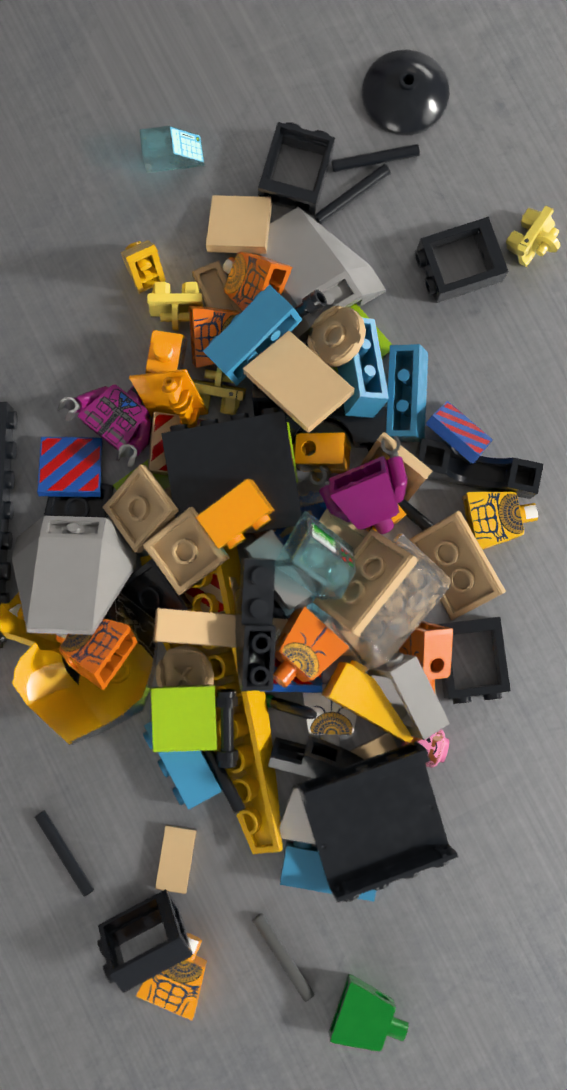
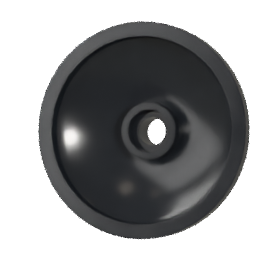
(400, 106)

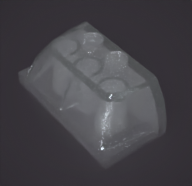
(399, 614)

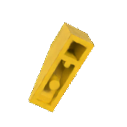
(143, 264)
(364, 697)

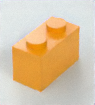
(236, 514)

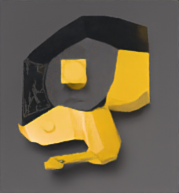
(65, 697)

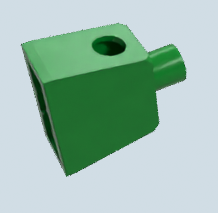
(365, 1017)

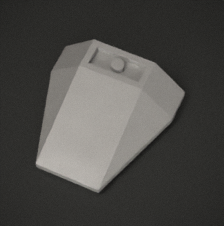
(321, 264)
(70, 572)

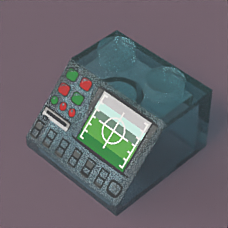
(317, 559)

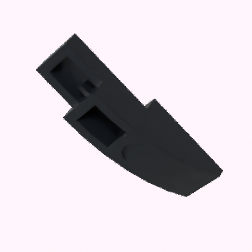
(254, 625)
(312, 759)

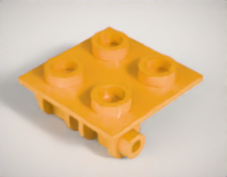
(170, 393)

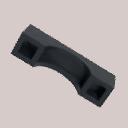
(361, 430)
(485, 473)

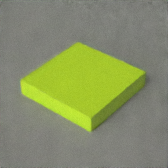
(184, 718)

